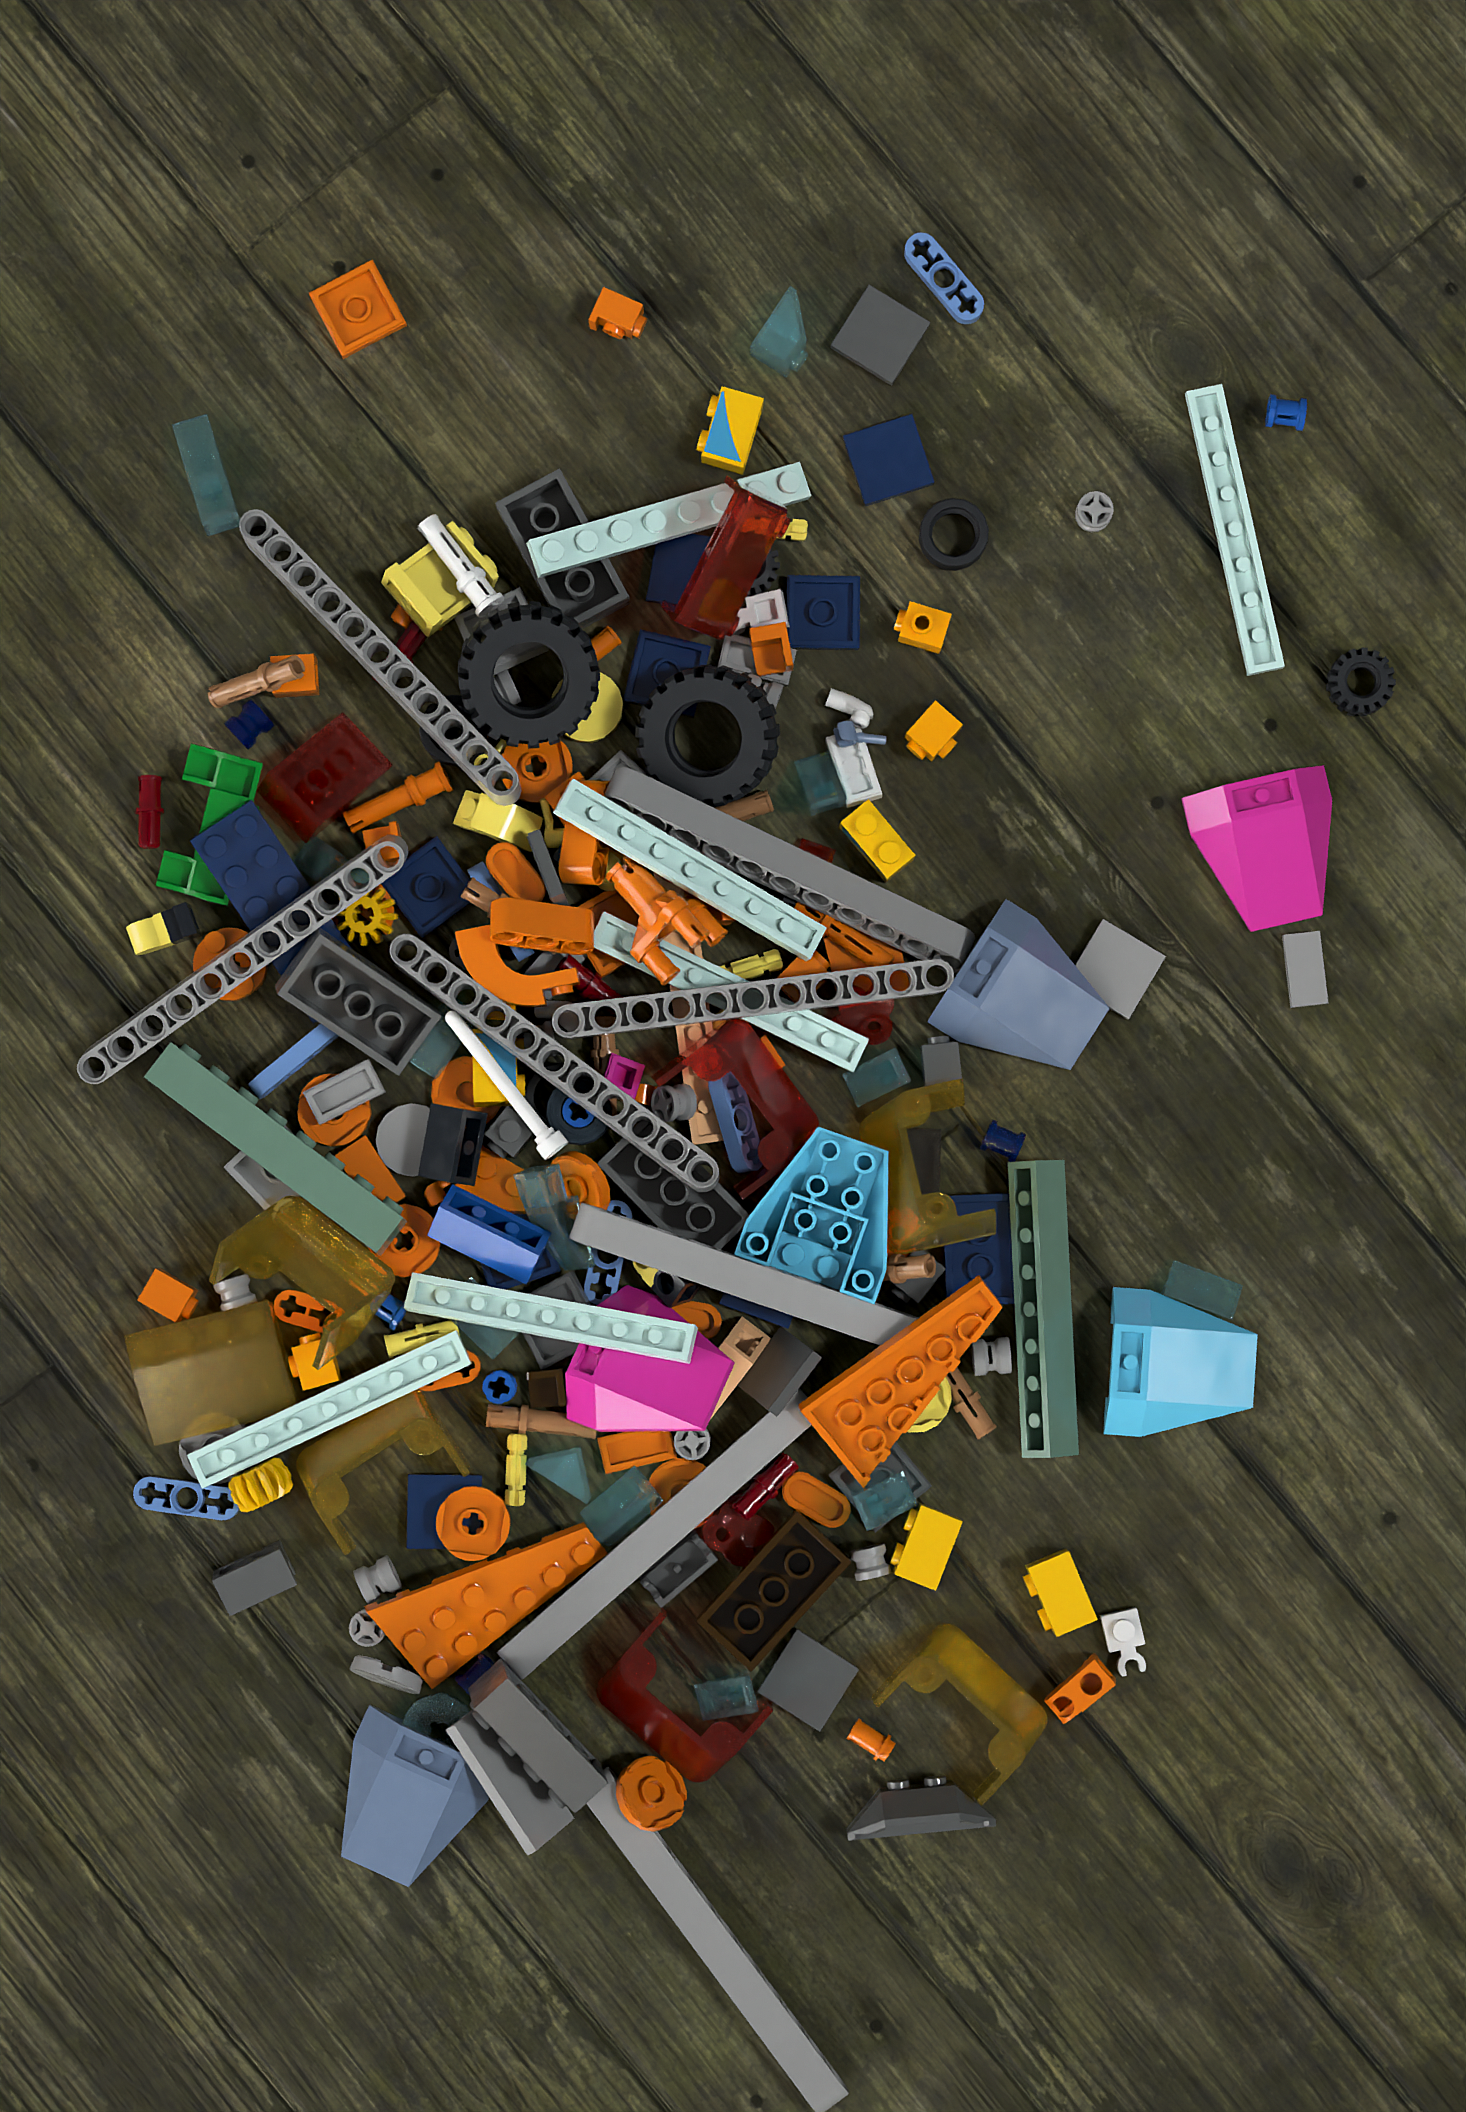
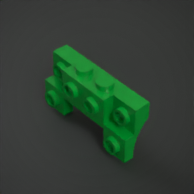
(231, 784)

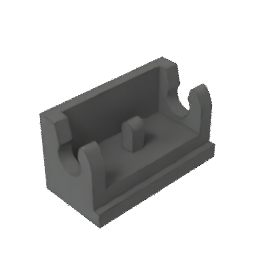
(678, 1568)
(254, 1578)

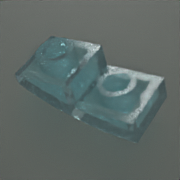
(438, 1046)

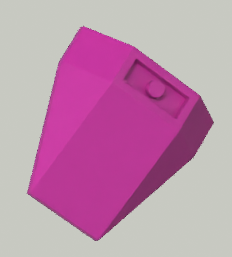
(1267, 843)
(642, 1392)

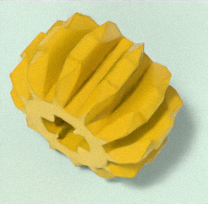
(364, 927)
(260, 1484)

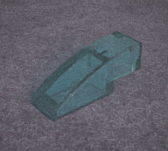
(206, 475)
(551, 1209)

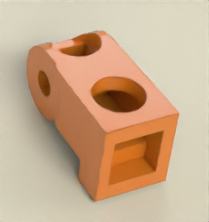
(1080, 1689)

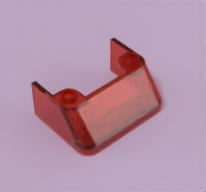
(730, 562)
(738, 1049)
(625, 1695)

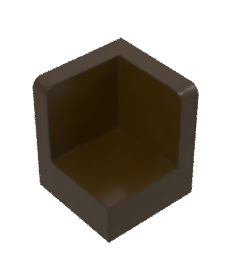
(547, 1387)

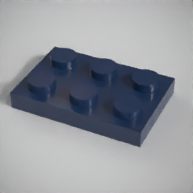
(985, 1255)

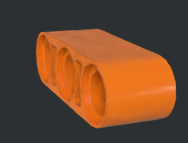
(583, 856)
(542, 926)

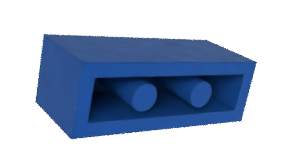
(489, 1234)

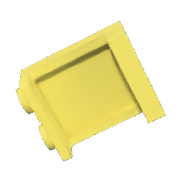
(429, 588)

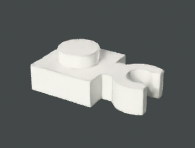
(763, 610)
(1123, 1634)

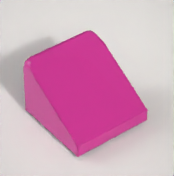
(624, 1073)

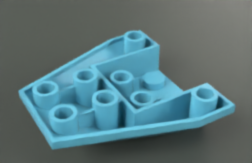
(826, 1216)
(1173, 1365)

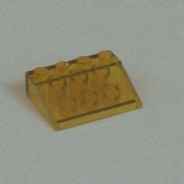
(211, 1372)

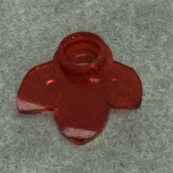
(858, 1016)
(740, 1535)

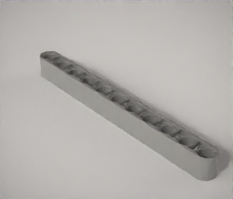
(373, 641)
(792, 870)
(229, 972)
(769, 989)
(543, 1048)
(736, 1275)
(654, 1538)
(721, 1952)

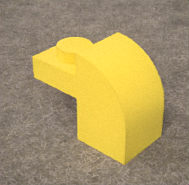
(499, 822)

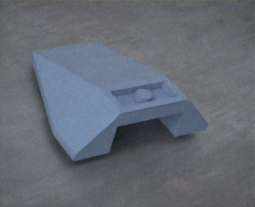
(1021, 995)
(404, 1797)

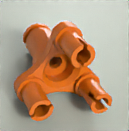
(661, 915)

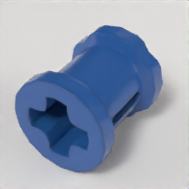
(1286, 412)
(392, 1311)
(510, 1381)

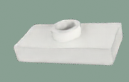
(855, 771)

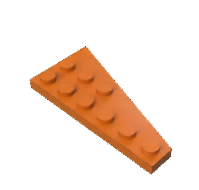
(890, 1387)
(474, 1606)

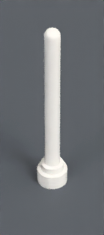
(547, 1139)

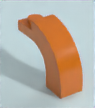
(488, 969)

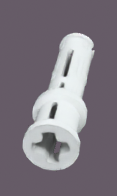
(470, 578)

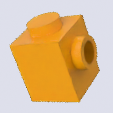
(922, 627)
(933, 733)
(302, 1362)

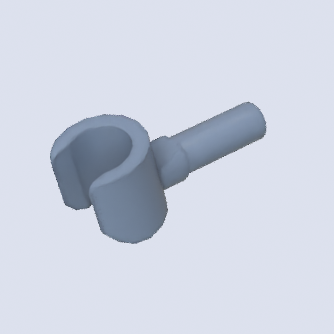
(847, 736)

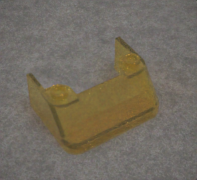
(916, 1219)
(317, 1258)
(359, 1440)
(956, 1657)

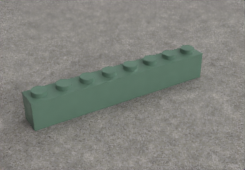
(276, 1148)
(1043, 1308)

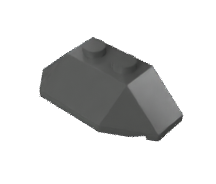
(918, 1809)

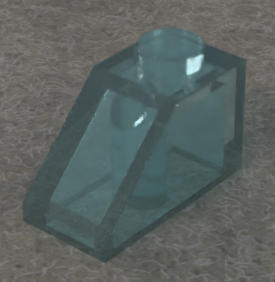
(782, 337)

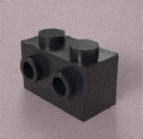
(449, 1142)

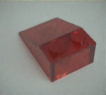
(323, 777)

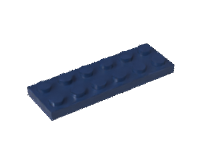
(256, 874)

